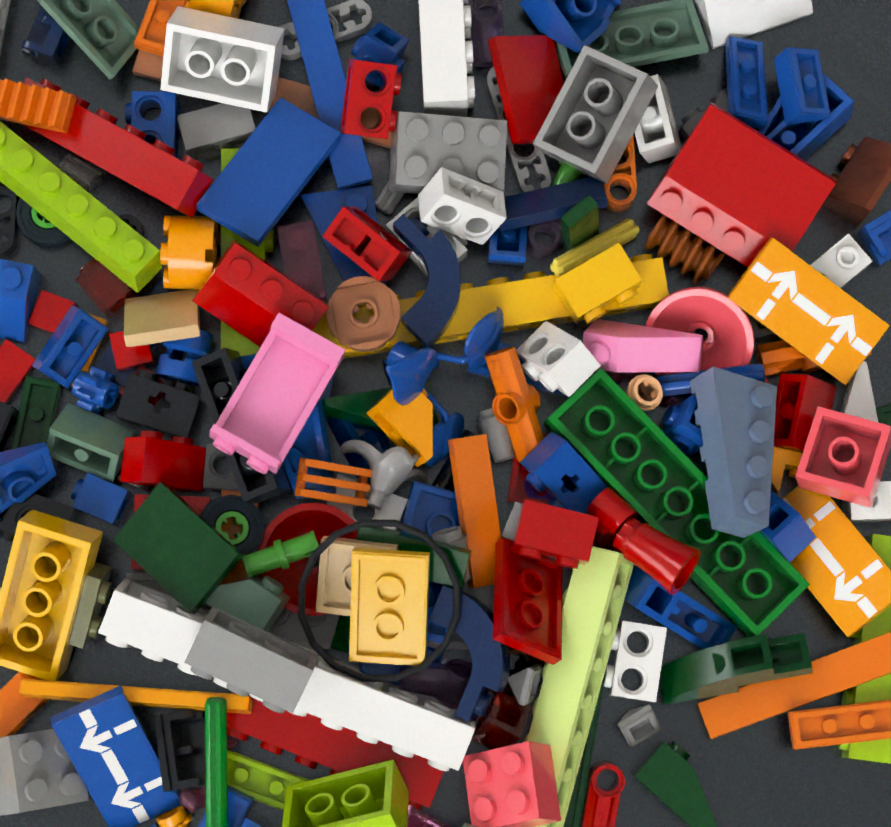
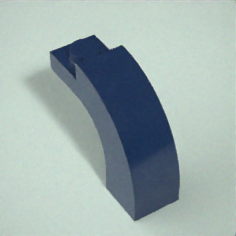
(437, 307)
(488, 656)

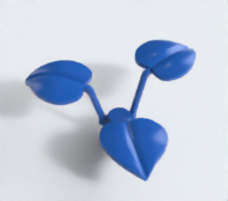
(411, 368)

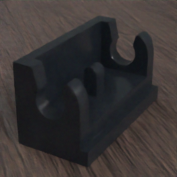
(181, 750)

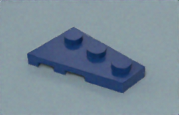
(324, 208)

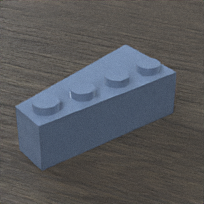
(737, 448)

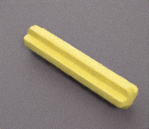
(619, 233)

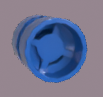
(170, 363)

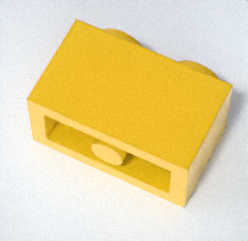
(597, 284)

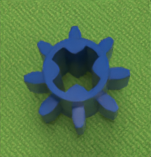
(95, 390)

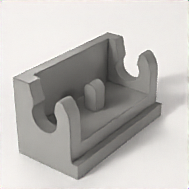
(215, 129)

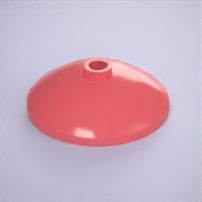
(727, 325)

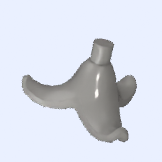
(387, 468)

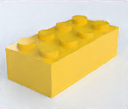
(44, 593)

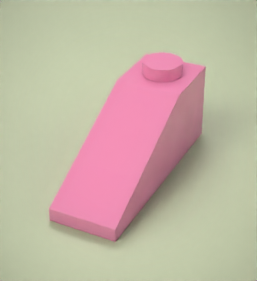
(642, 348)

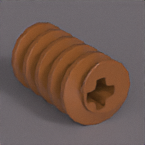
(683, 250)

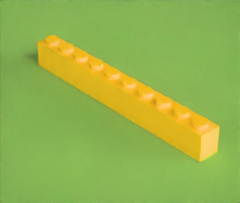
(523, 304)

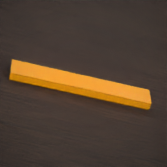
(136, 695)

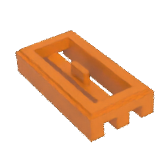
(360, 486)

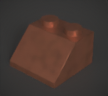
(861, 180)

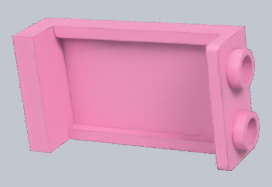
(276, 395)

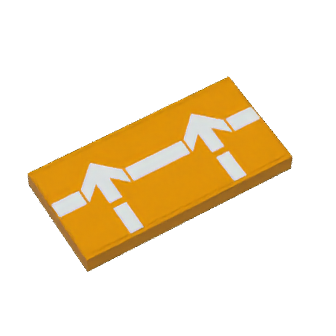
(808, 311)
(840, 563)

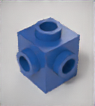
(380, 46)
(681, 426)

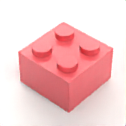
(844, 457)
(512, 786)

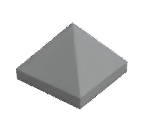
(526, 684)
(638, 725)

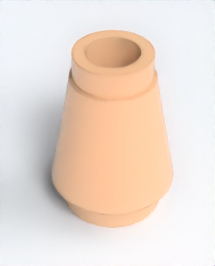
(645, 392)

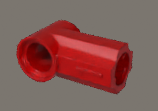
(612, 514)
(601, 803)

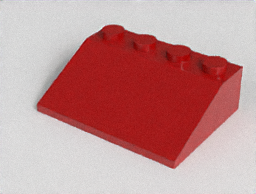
(739, 188)

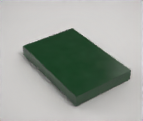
(177, 547)

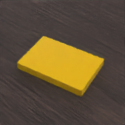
(389, 606)

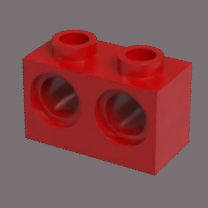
(359, 97)
(367, 243)

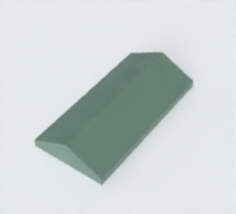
(98, 29)
(646, 35)

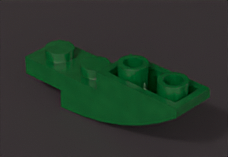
(734, 664)

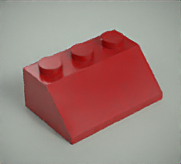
(251, 292)

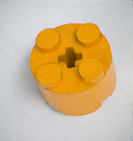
(189, 251)

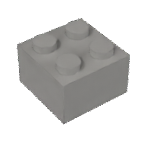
(37, 773)

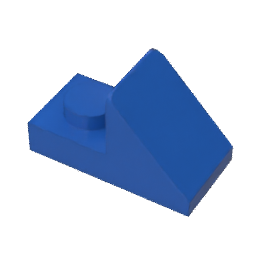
(508, 247)

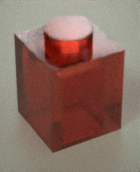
(104, 287)
(502, 722)

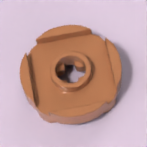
(376, 297)

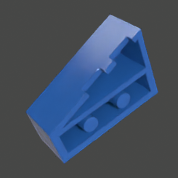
(807, 137)

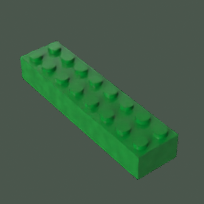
(669, 493)

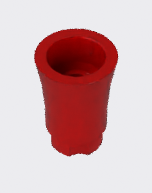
(657, 554)

